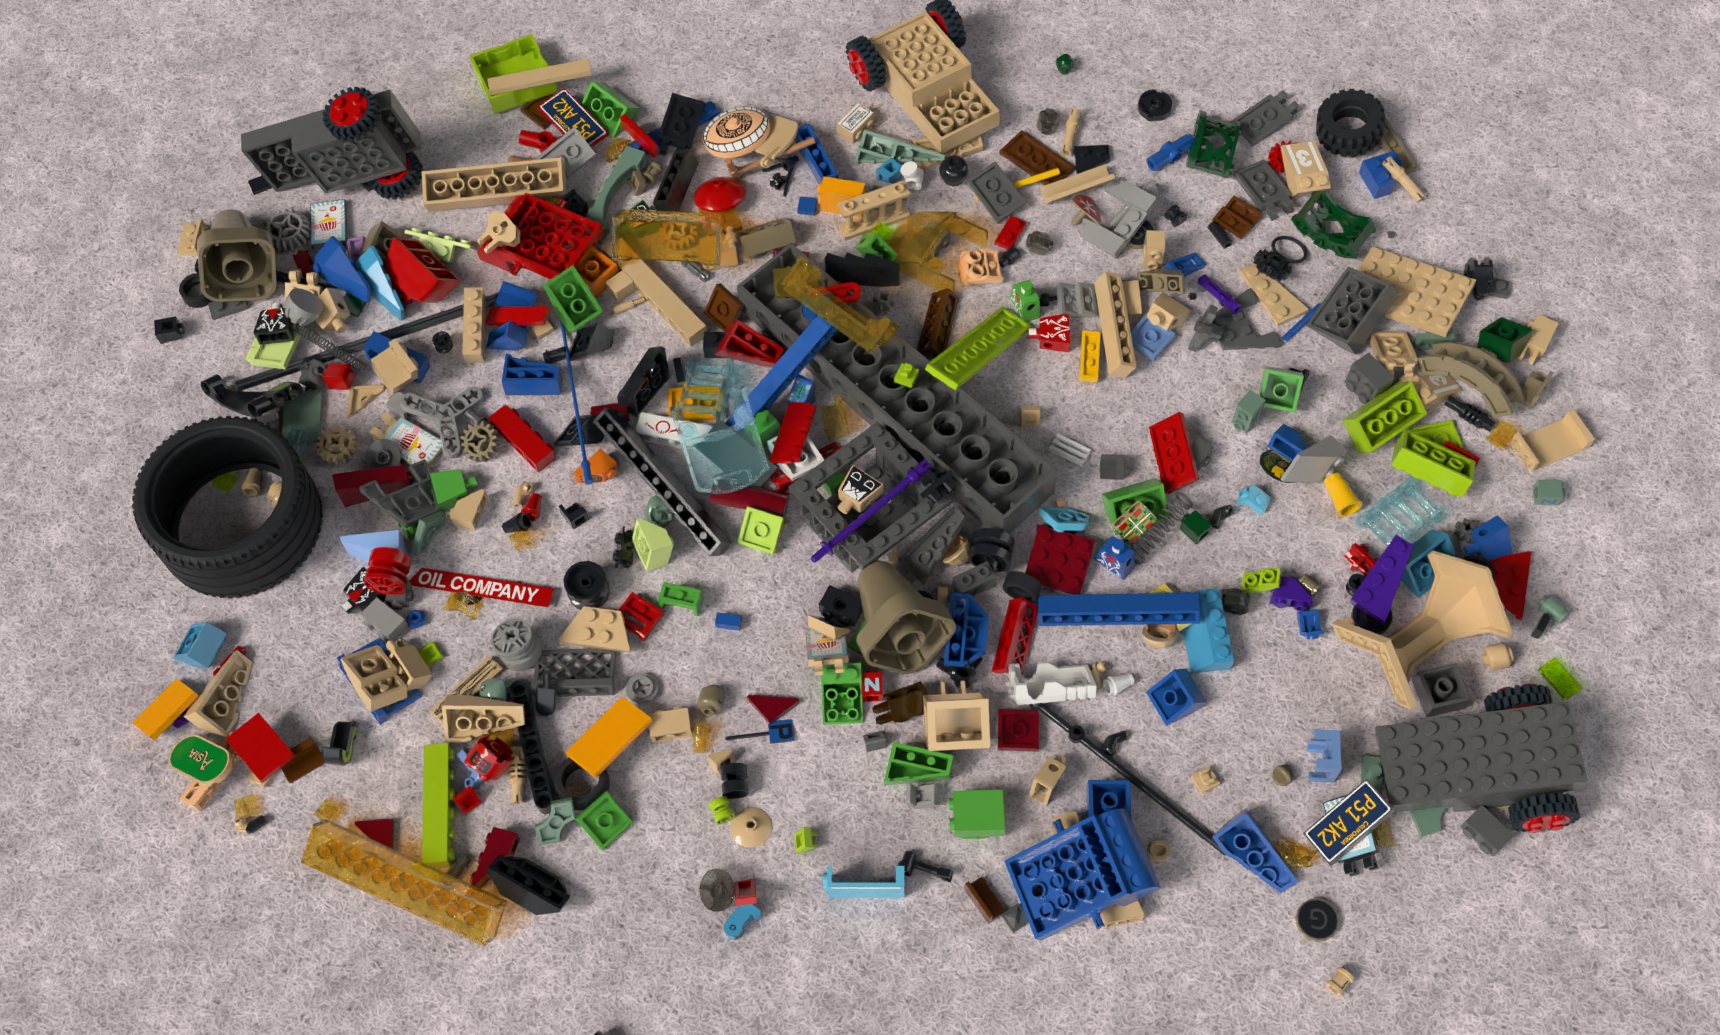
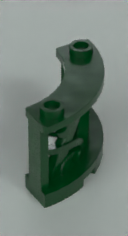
(1199, 155)
(1330, 210)

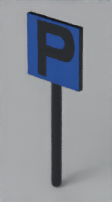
(778, 732)

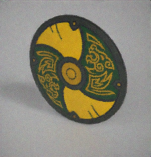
(1274, 464)

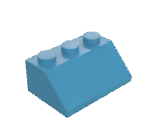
(1418, 571)

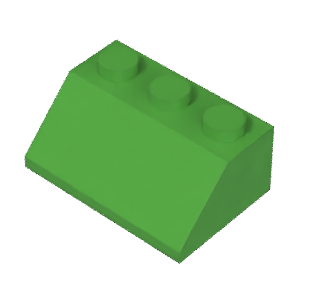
(607, 107)
(1148, 492)

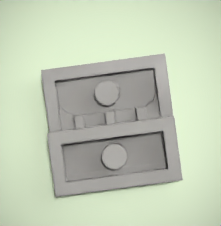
(1076, 300)

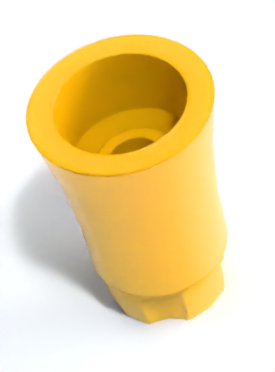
(1342, 495)

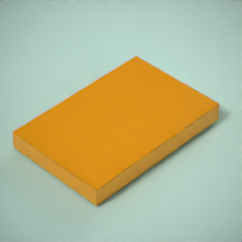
(674, 395)
(165, 709)

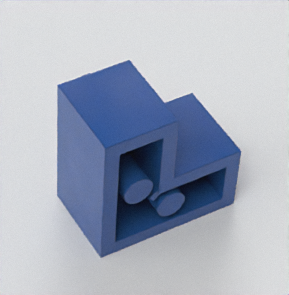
(1377, 176)

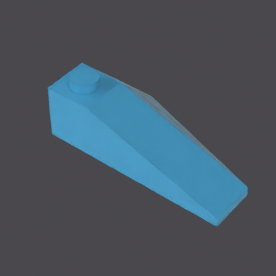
(380, 286)

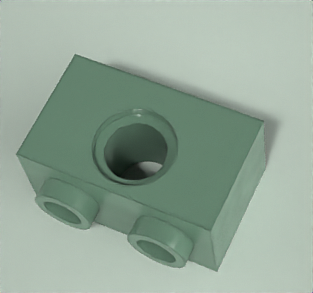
(1248, 411)

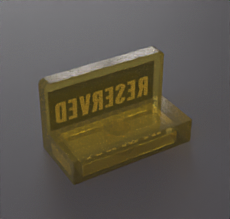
(834, 419)

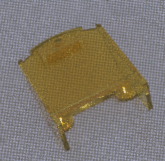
(918, 238)

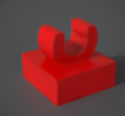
(467, 799)

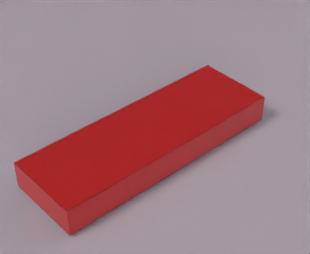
(639, 135)

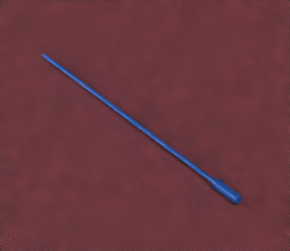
(585, 463)

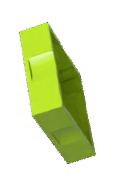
(510, 58)

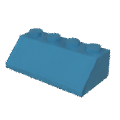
(1209, 642)

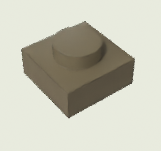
(637, 183)

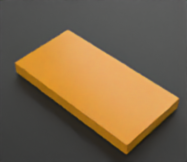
(609, 737)

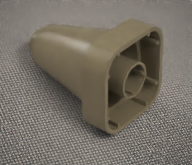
(236, 259)
(901, 624)

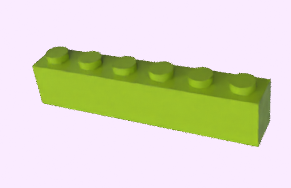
(437, 805)

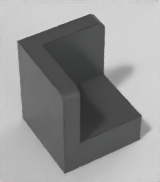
(1112, 467)

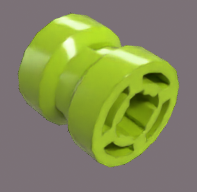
(721, 809)

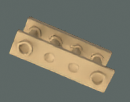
(865, 202)

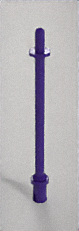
(913, 476)

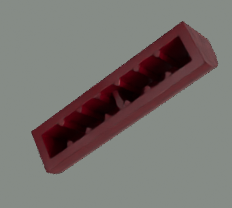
(757, 497)

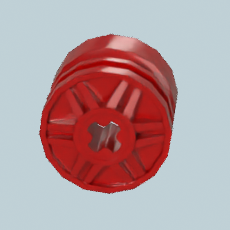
(387, 571)

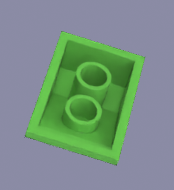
(572, 299)

